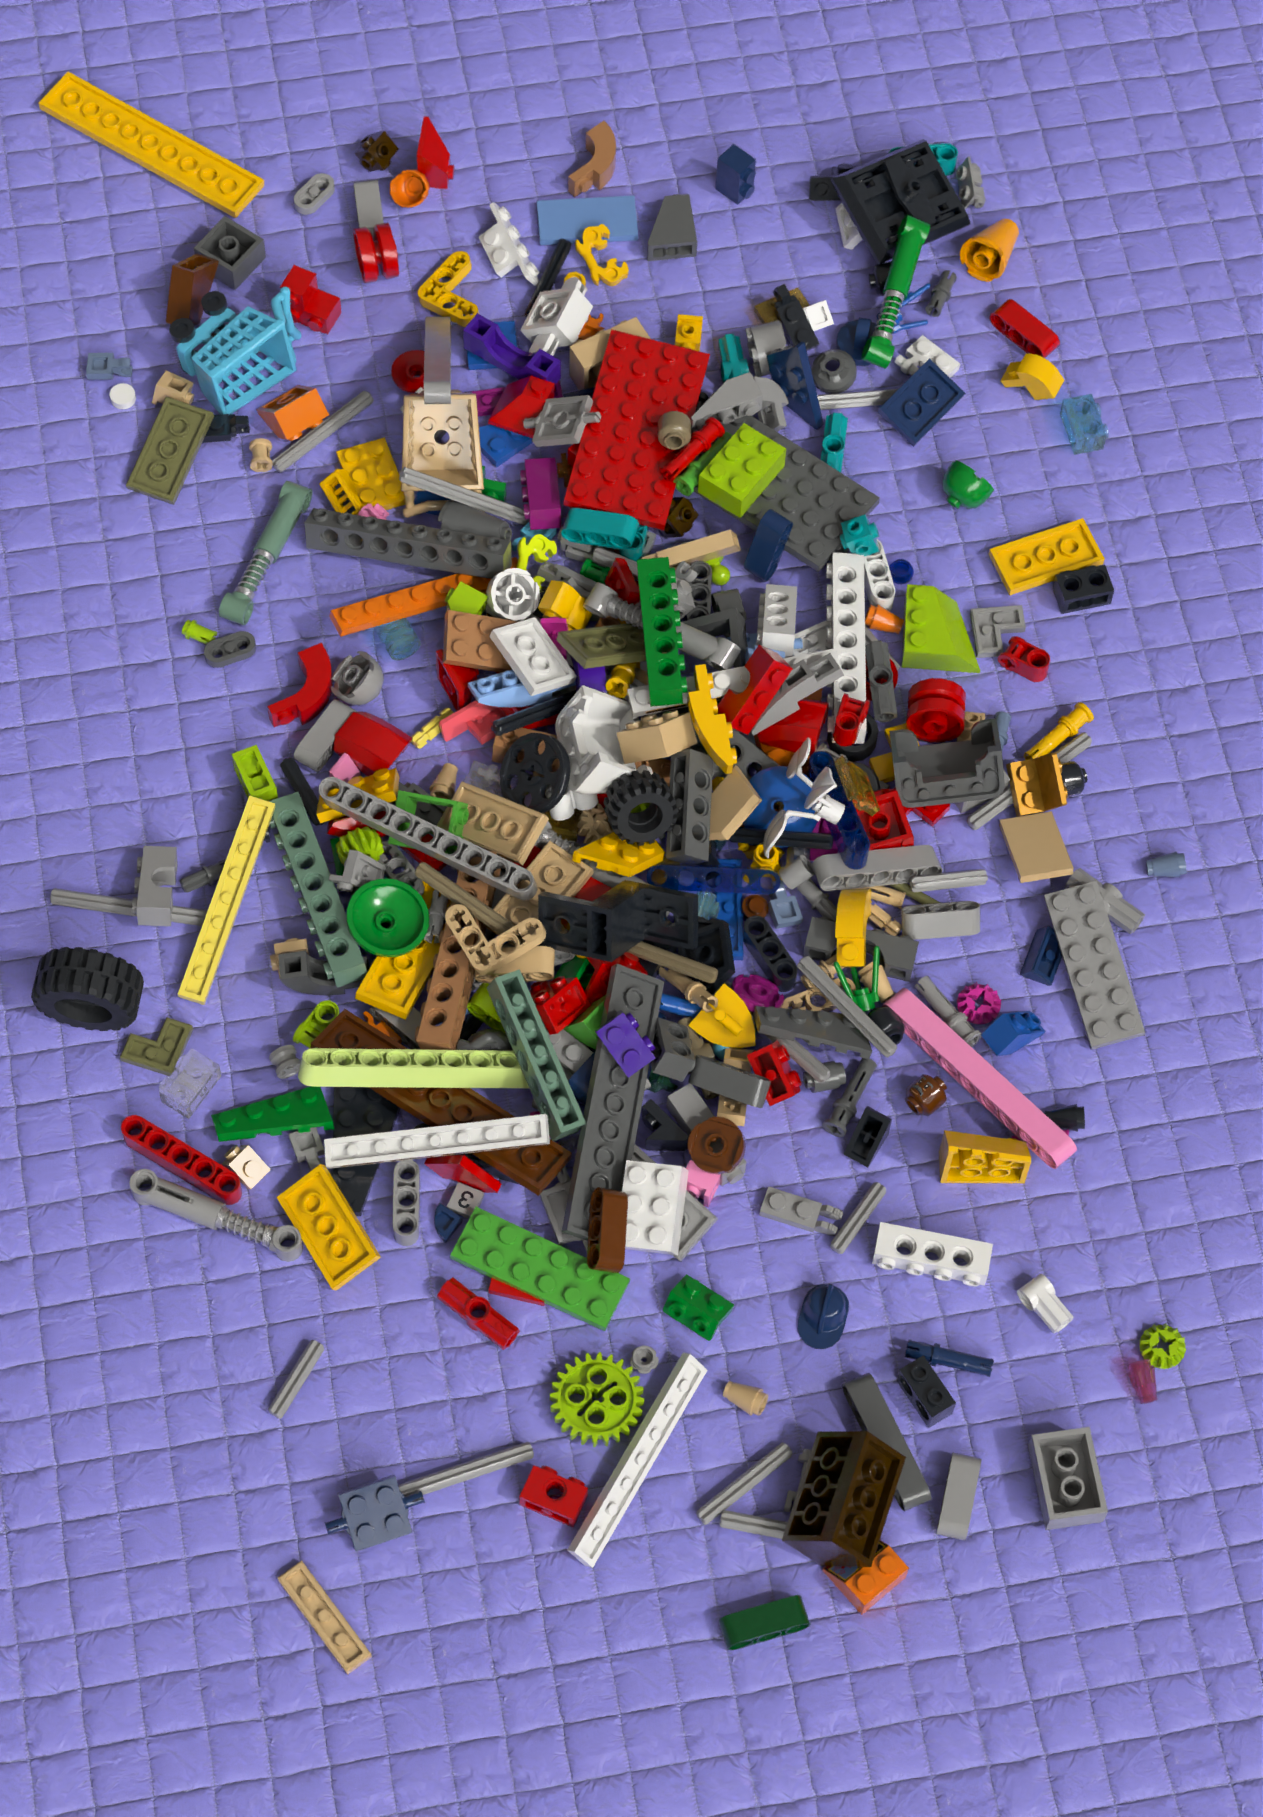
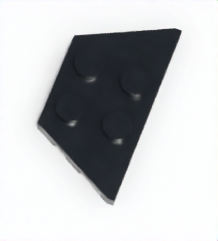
(712, 950)

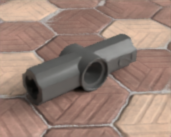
(879, 668)

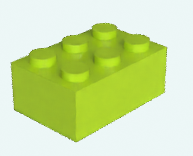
(741, 470)

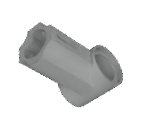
(797, 867)

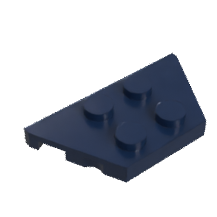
(793, 374)

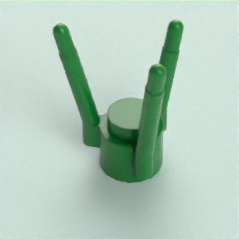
(861, 995)

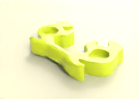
(538, 546)

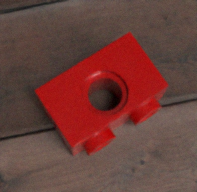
(564, 1509)

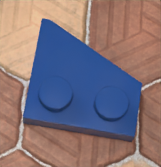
(500, 444)

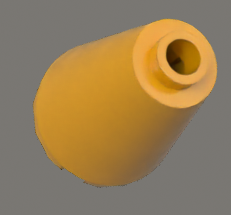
(990, 250)

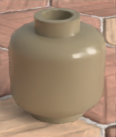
(674, 430)

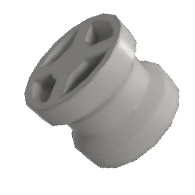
(285, 1061)

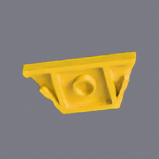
(619, 856)

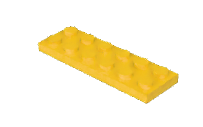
(398, 981)

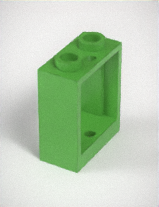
(408, 802)

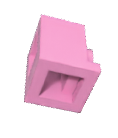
(701, 1183)

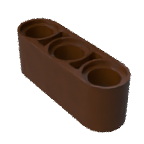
(607, 1230)

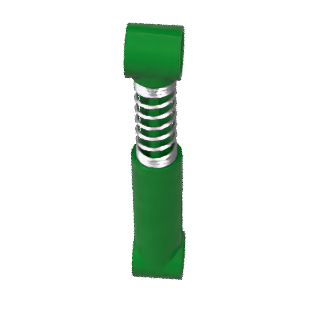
(910, 237)

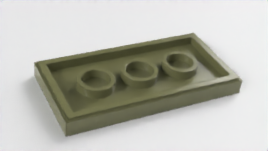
(170, 450)
(604, 645)

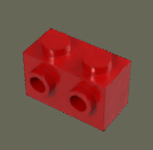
(773, 1064)

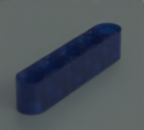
(848, 831)
(726, 872)

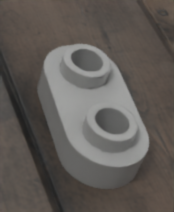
(310, 196)

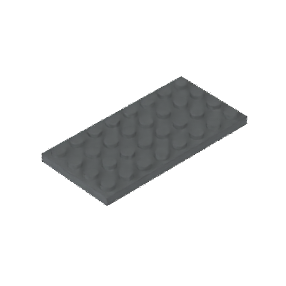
(806, 494)

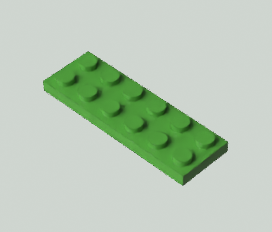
(539, 1268)

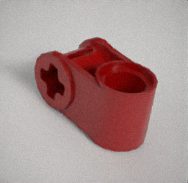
(1023, 659)
(850, 716)

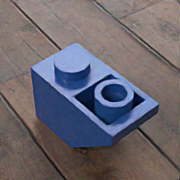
(1012, 1032)

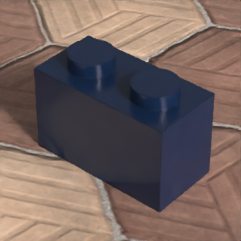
(735, 174)

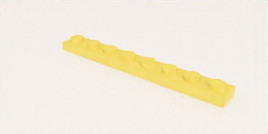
(226, 900)

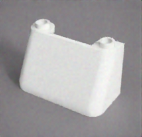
(589, 735)

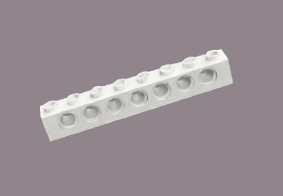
(847, 587)

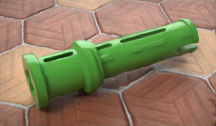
(690, 478)

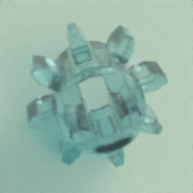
(707, 905)

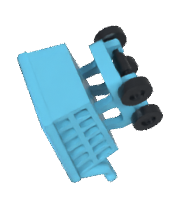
(248, 335)

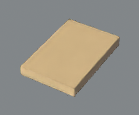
(1036, 847)

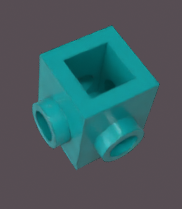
(860, 536)

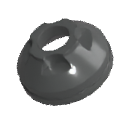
(834, 381)

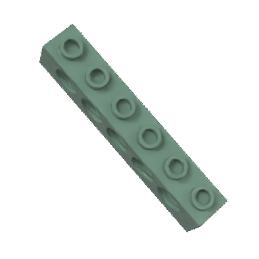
(536, 1054)

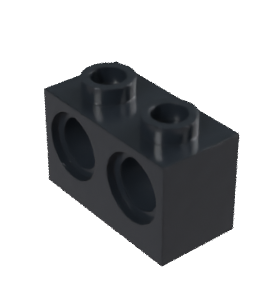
(1084, 594)
(926, 1391)

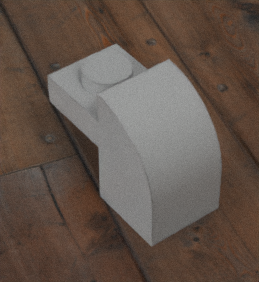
(772, 404)

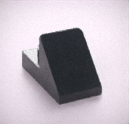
(667, 1134)

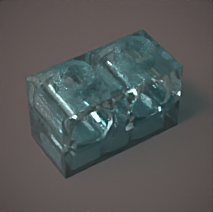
(1079, 425)

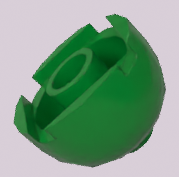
(965, 487)

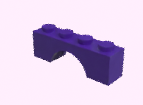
(488, 342)

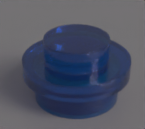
(901, 571)

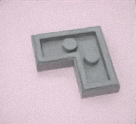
(991, 623)

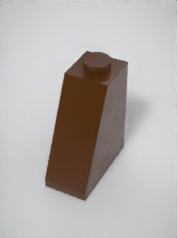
(188, 285)

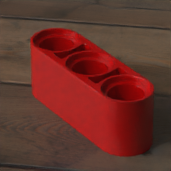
(1024, 329)

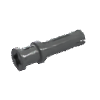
(846, 1105)

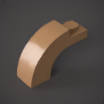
(600, 169)

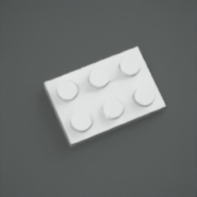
(533, 656)

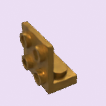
(1037, 784)

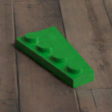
(289, 1111)

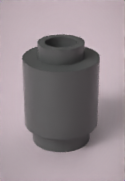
(836, 1078)

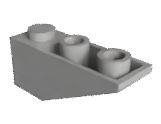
(733, 400)

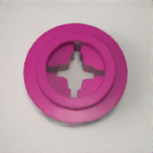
(985, 1013)

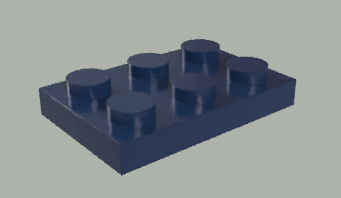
(921, 402)

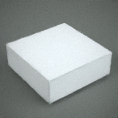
(818, 315)

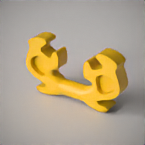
(611, 273)

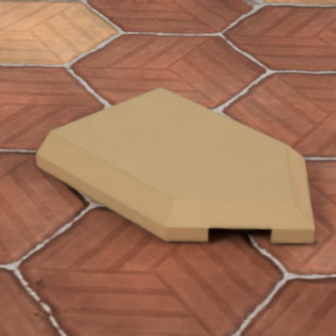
(731, 805)

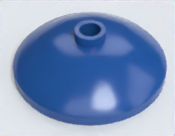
(774, 786)

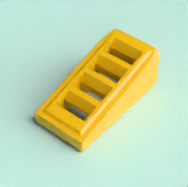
(328, 487)

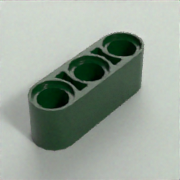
(764, 1622)

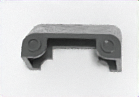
(948, 770)

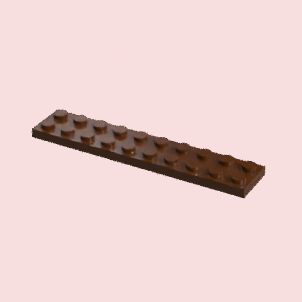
(529, 1166)

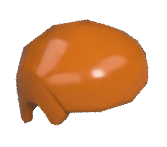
(409, 188)

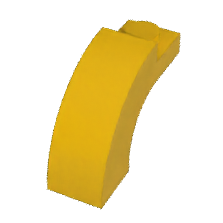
(851, 925)

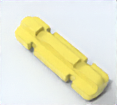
(430, 729)

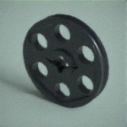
(535, 762)

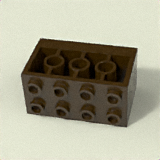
(844, 1498)

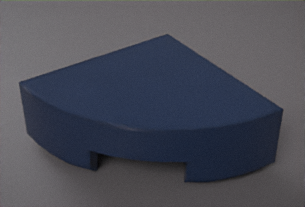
(446, 1222)

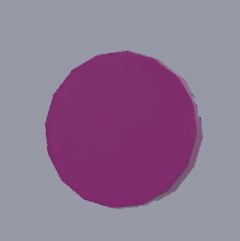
(757, 992)

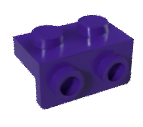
(625, 1043)

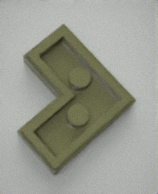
(160, 1054)

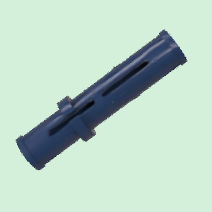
(949, 1358)

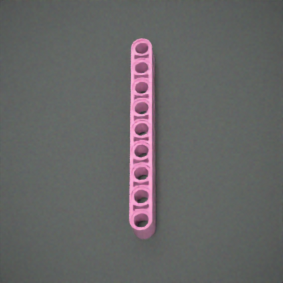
(982, 1080)

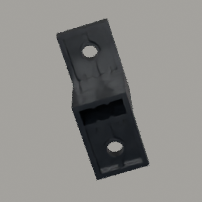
(619, 920)

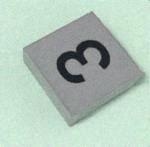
(465, 1200)

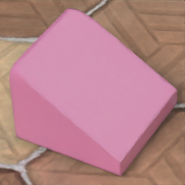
(344, 769)

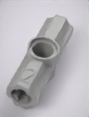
(1117, 908)

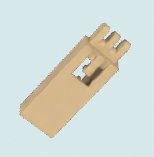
(700, 549)

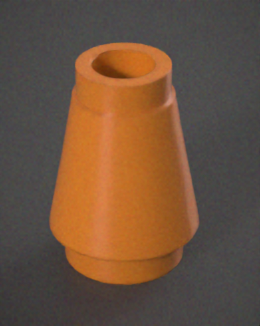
(883, 620)

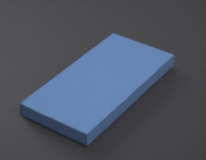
(570, 217)

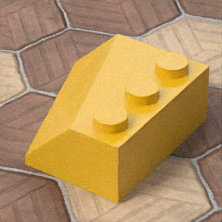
(982, 1159)

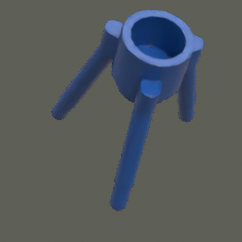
(910, 297)

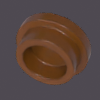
(754, 906)

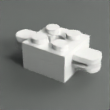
(557, 317)

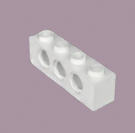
(777, 618)
(946, 1247)

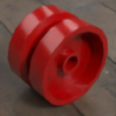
(377, 252)
(936, 710)

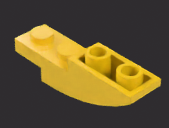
(710, 728)

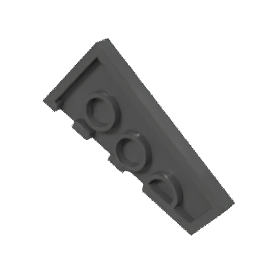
(813, 1028)

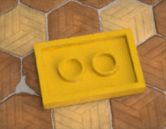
(373, 473)
(381, 784)

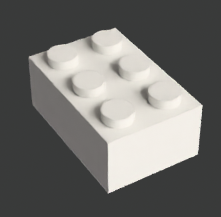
(654, 1206)

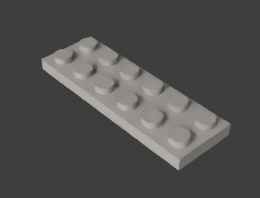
(1094, 965)

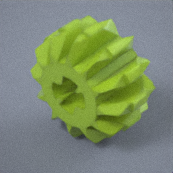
(362, 840)

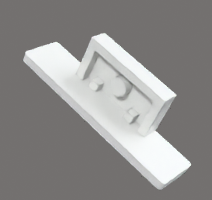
(504, 247)

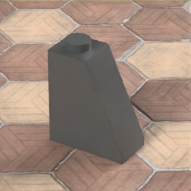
(673, 230)

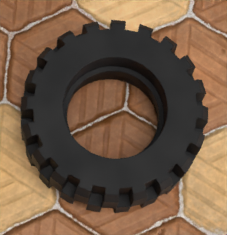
(87, 989)

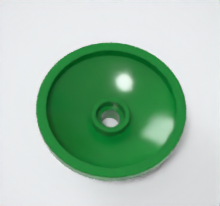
(390, 903)

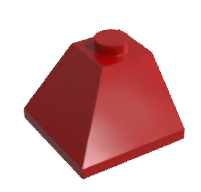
(433, 157)
(521, 401)
(455, 681)

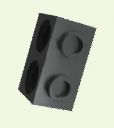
(672, 1051)

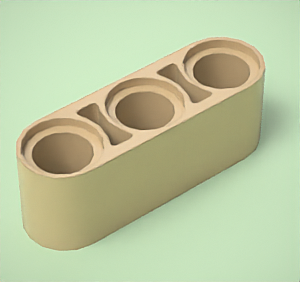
(534, 965)

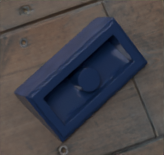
(1042, 957)

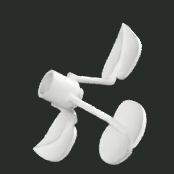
(821, 803)

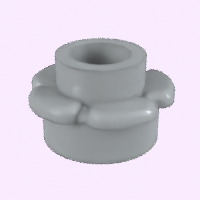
(644, 1352)

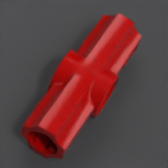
(464, 1302)

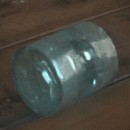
(399, 638)

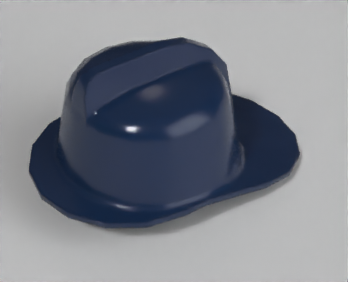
(823, 1316)

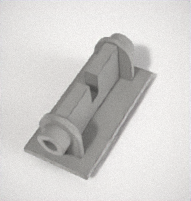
(968, 176)

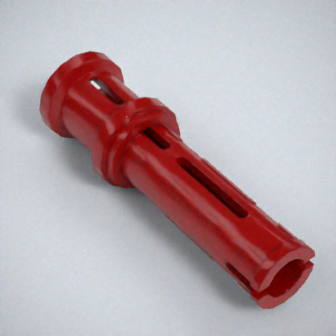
(699, 442)

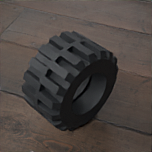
(649, 823)

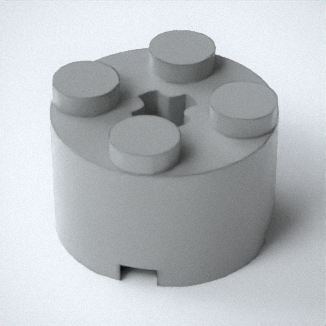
(763, 340)

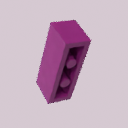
(541, 493)

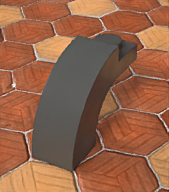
(308, 975)

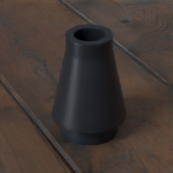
(1068, 1117)

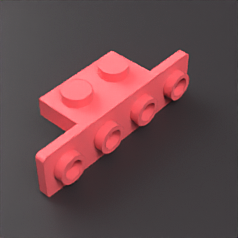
(473, 717)

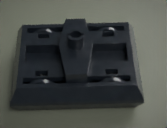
(897, 192)

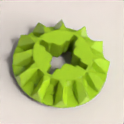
(1158, 1357)

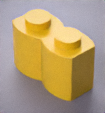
(565, 602)

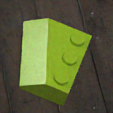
(935, 632)

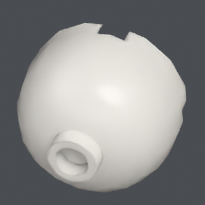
(513, 594)

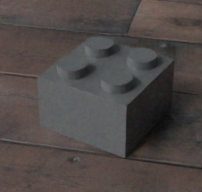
(235, 248)

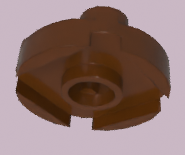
(724, 1160)

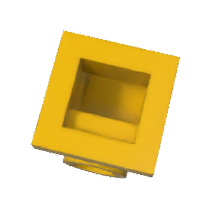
(689, 331)

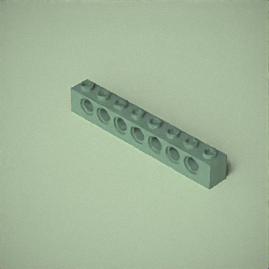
(350, 965)

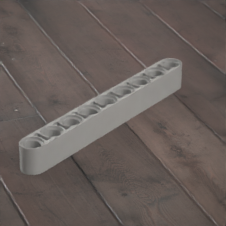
(437, 360)
(436, 847)

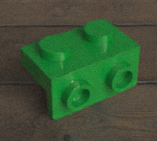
(697, 1307)

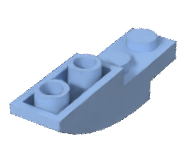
(507, 691)

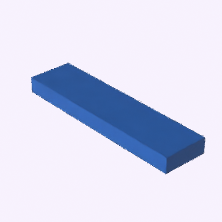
(731, 909)

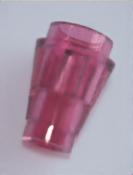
(1143, 1380)

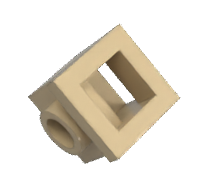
(173, 387)

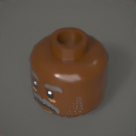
(926, 1095)

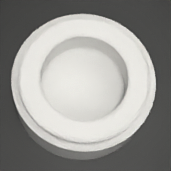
(122, 396)

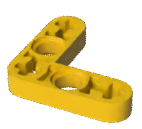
(443, 293)

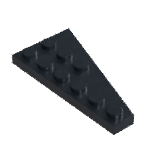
(360, 1113)

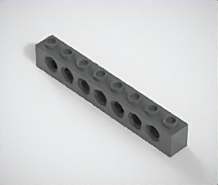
(407, 543)

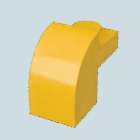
(1036, 375)

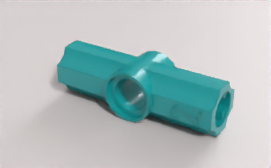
(732, 357)
(834, 439)

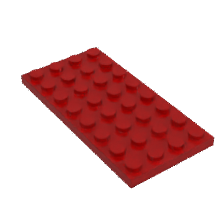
(621, 454)

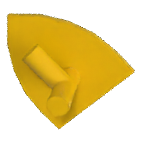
(728, 1023)

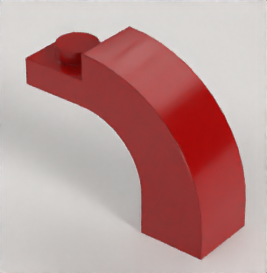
(313, 695)

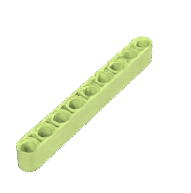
(410, 1068)

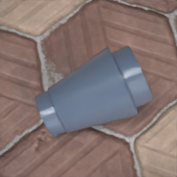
(1167, 865)

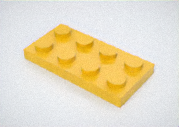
(1045, 554)
(328, 1227)

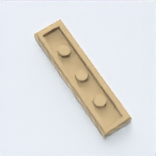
(324, 1617)

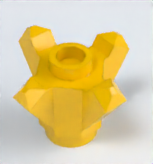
(758, 859)

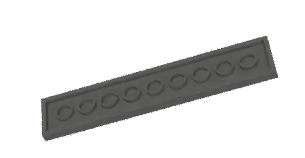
(612, 1100)

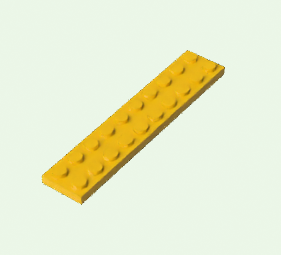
(151, 144)

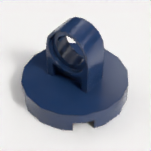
(853, 338)

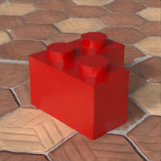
(308, 303)

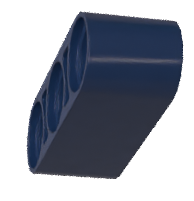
(768, 545)

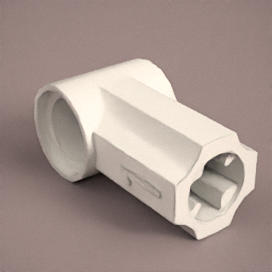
(1041, 1297)

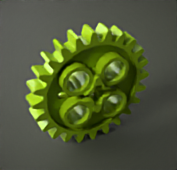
(615, 1416)

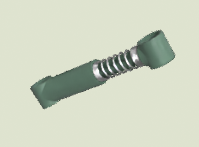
(292, 502)

